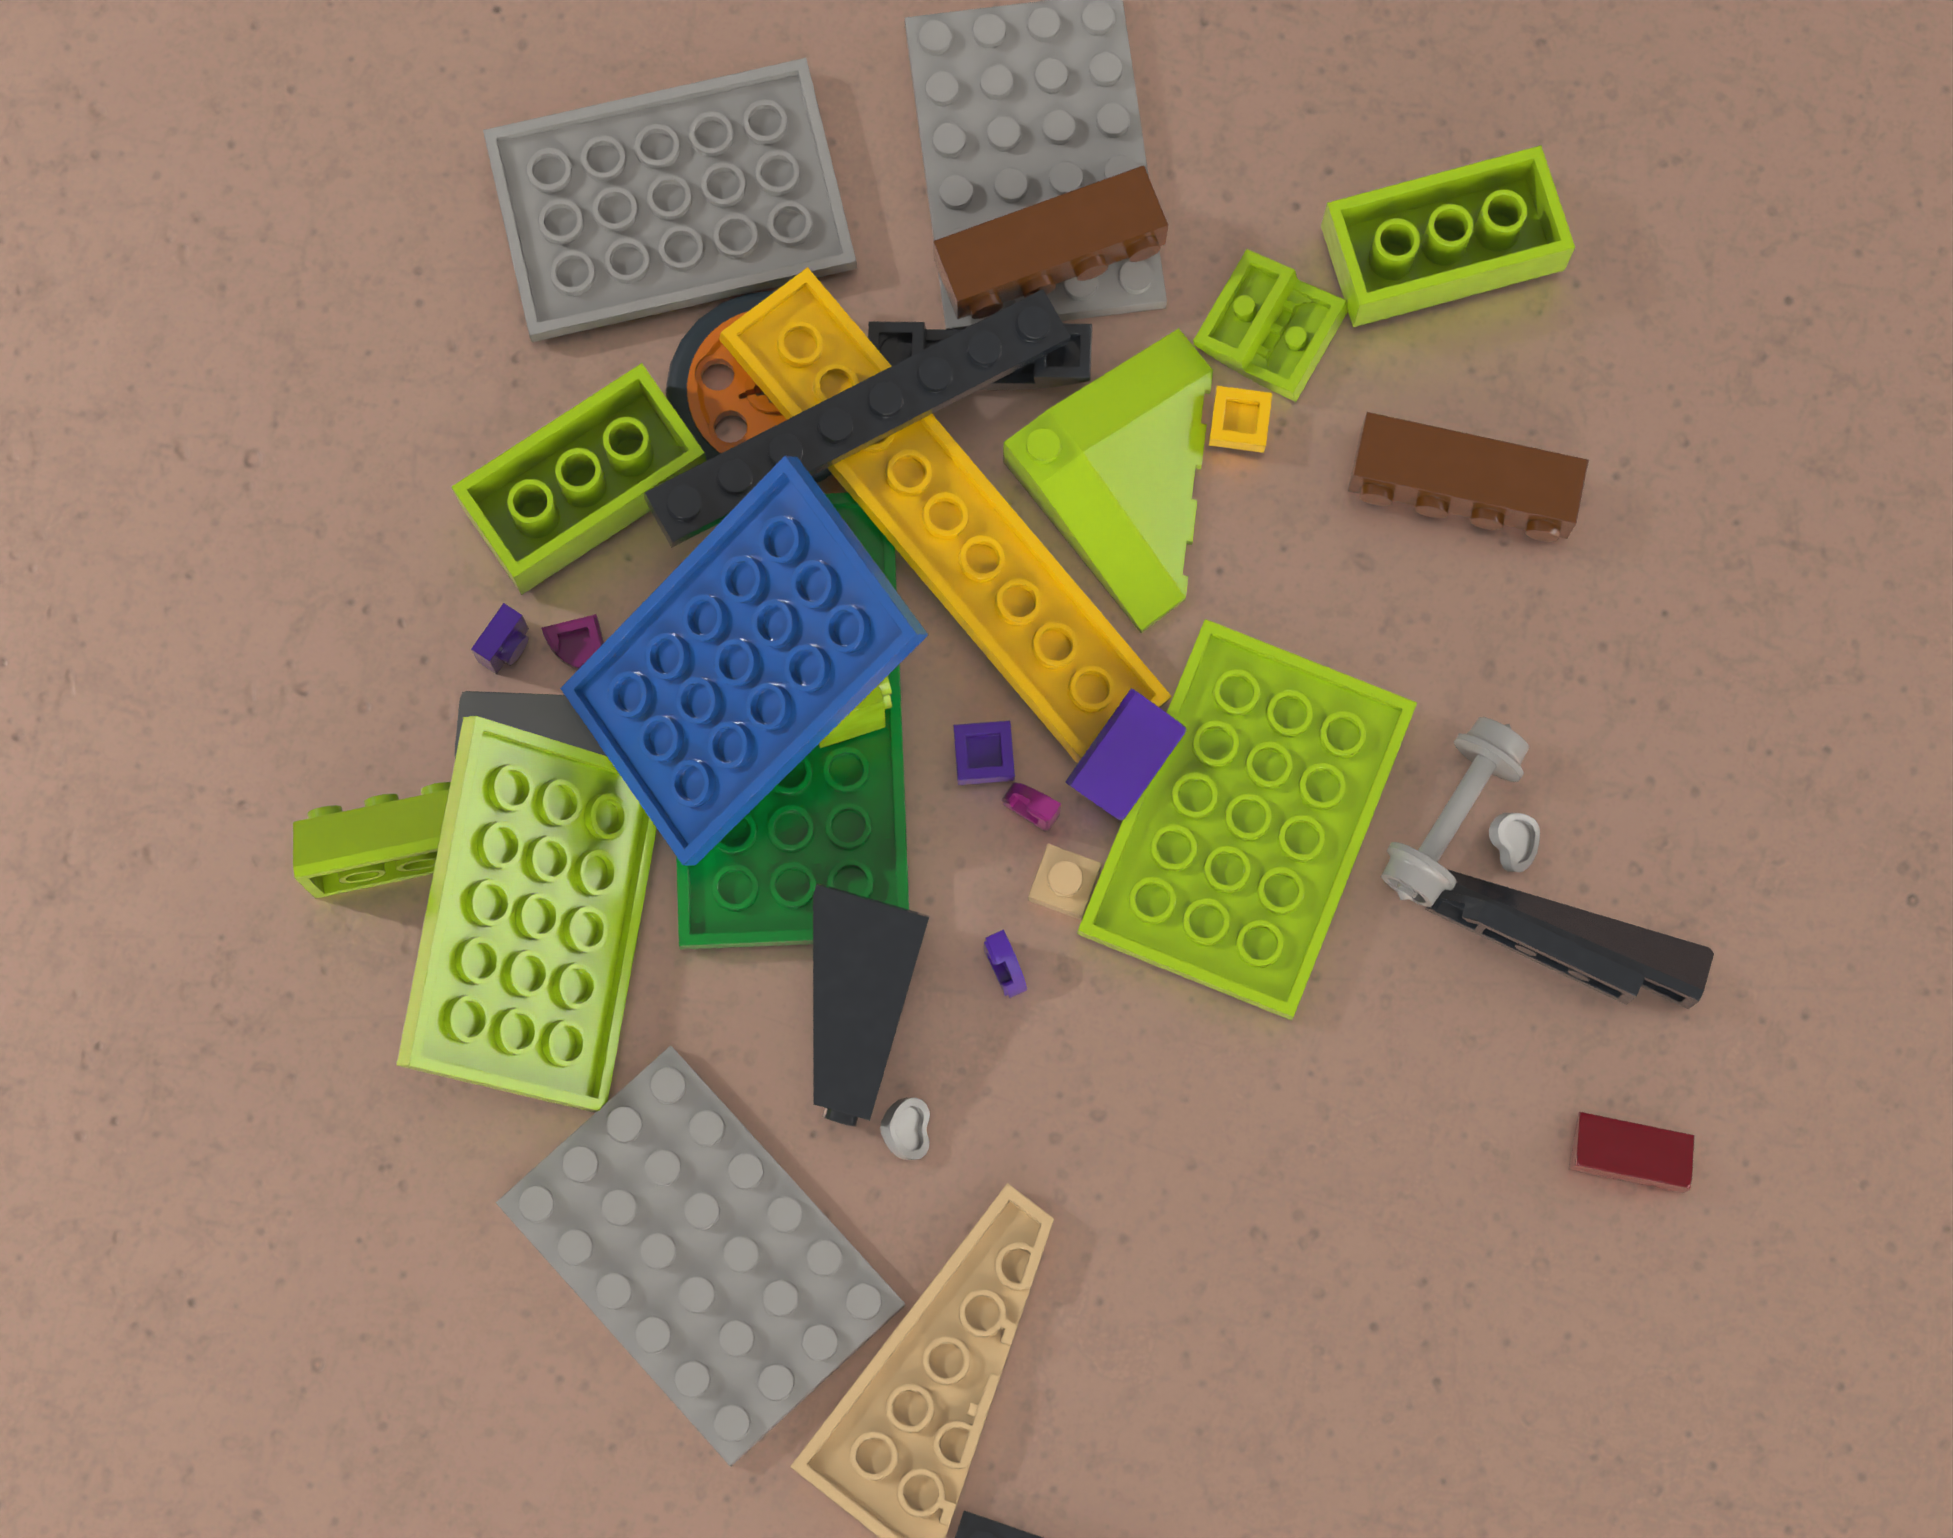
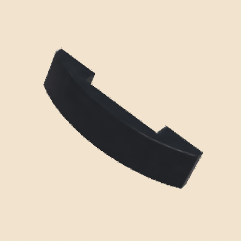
(1059, 368)

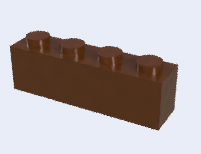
(1051, 243)
(1468, 477)

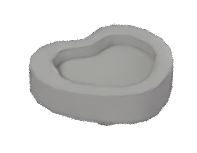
(1517, 840)
(905, 1128)

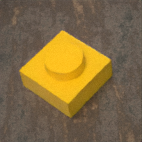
(1240, 419)

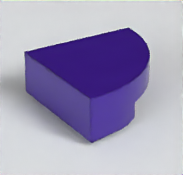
(1004, 964)

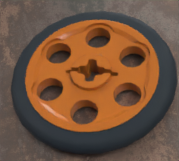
(703, 407)

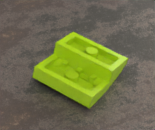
(1271, 325)

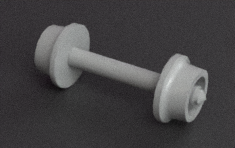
(1492, 750)

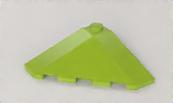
(1120, 473)

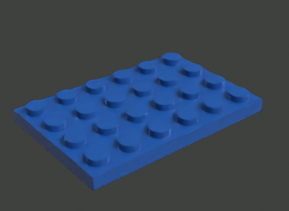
(742, 660)

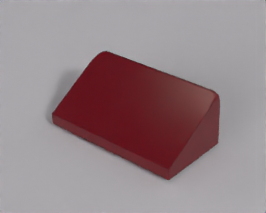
(1633, 1152)

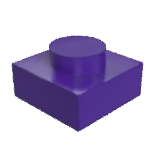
(502, 639)
(984, 752)

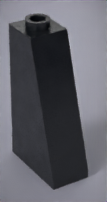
(859, 989)

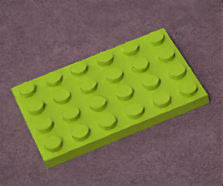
(1249, 820)
(529, 920)

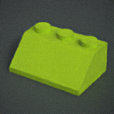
(369, 844)

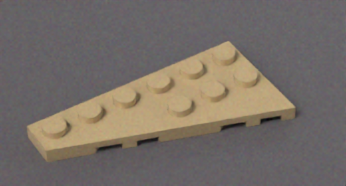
(916, 1412)

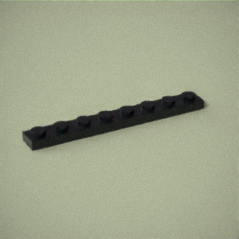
(861, 414)

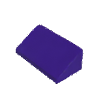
(1126, 755)

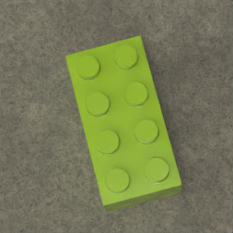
(1447, 236)
(578, 478)

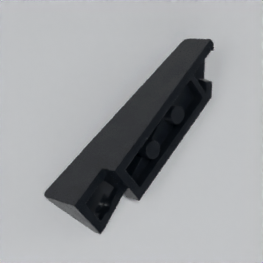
(1578, 943)

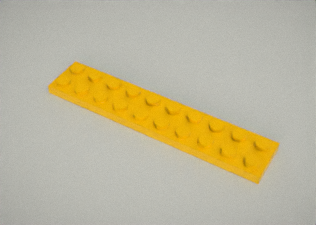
(949, 523)

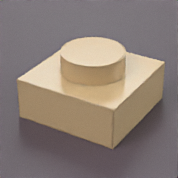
(1064, 881)

